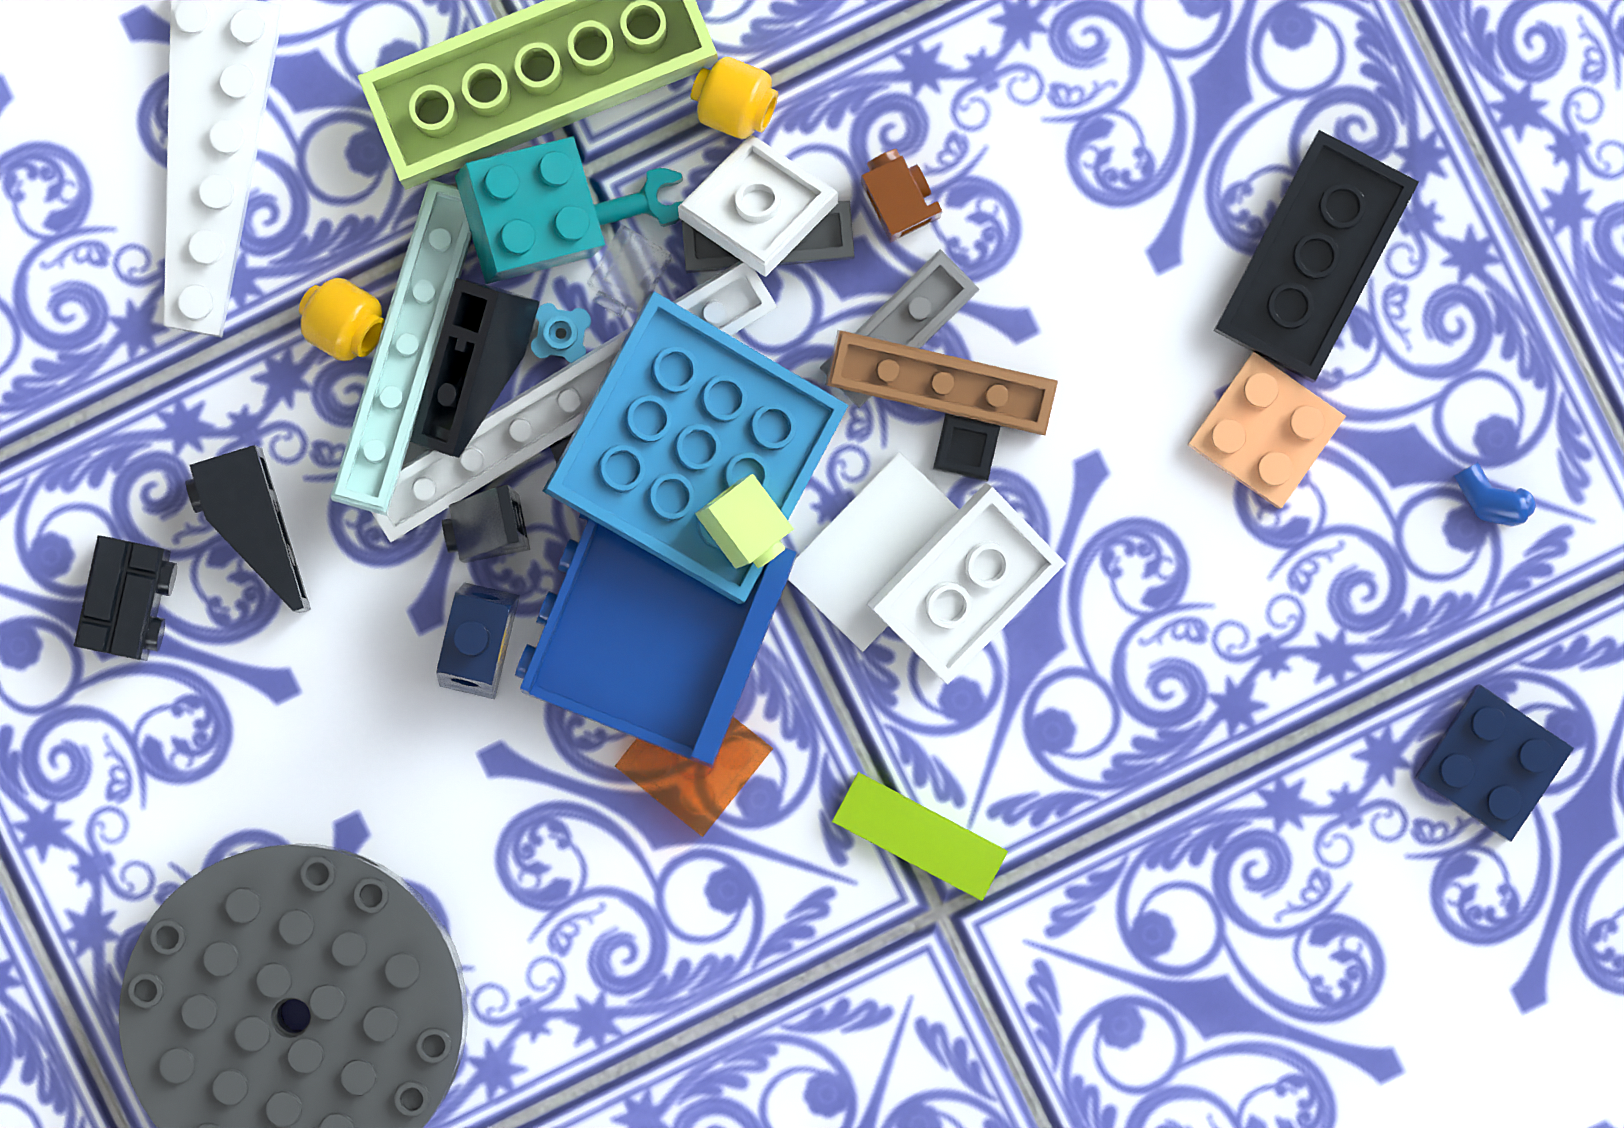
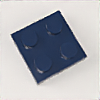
(1494, 763)

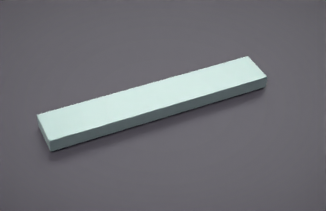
(404, 353)

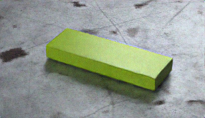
(920, 836)

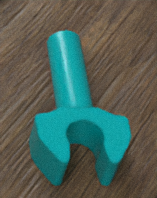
(644, 201)

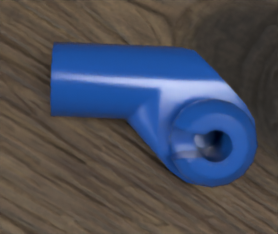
(1494, 504)

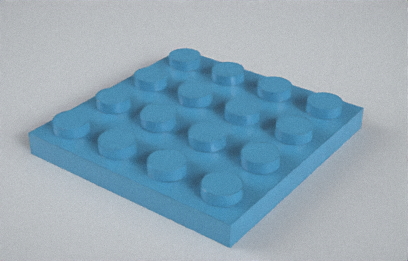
(678, 427)

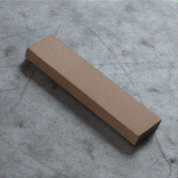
(941, 382)

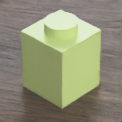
(746, 523)

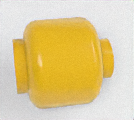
(734, 97)
(341, 319)

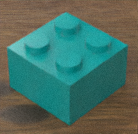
(529, 210)

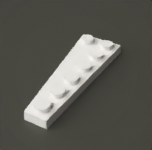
(215, 119)

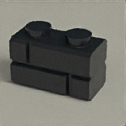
(125, 598)

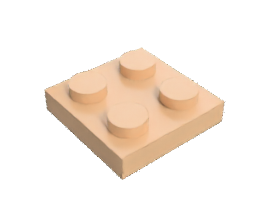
(1266, 430)

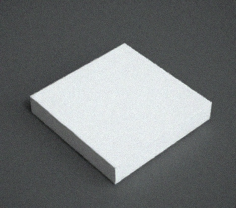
(758, 205)

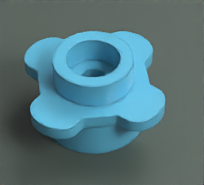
(550, 320)

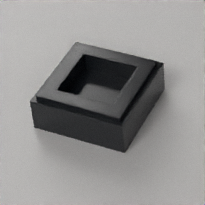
(966, 447)

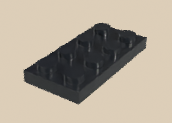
(1316, 256)

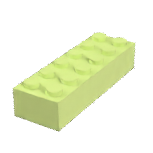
(529, 78)

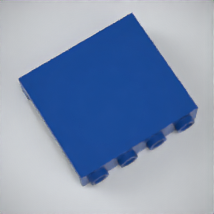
(648, 644)

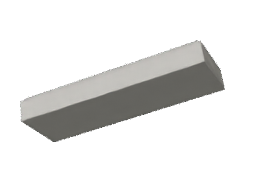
(917, 309)

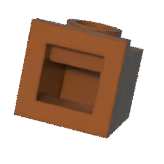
(898, 195)

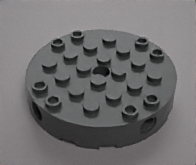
(281, 926)

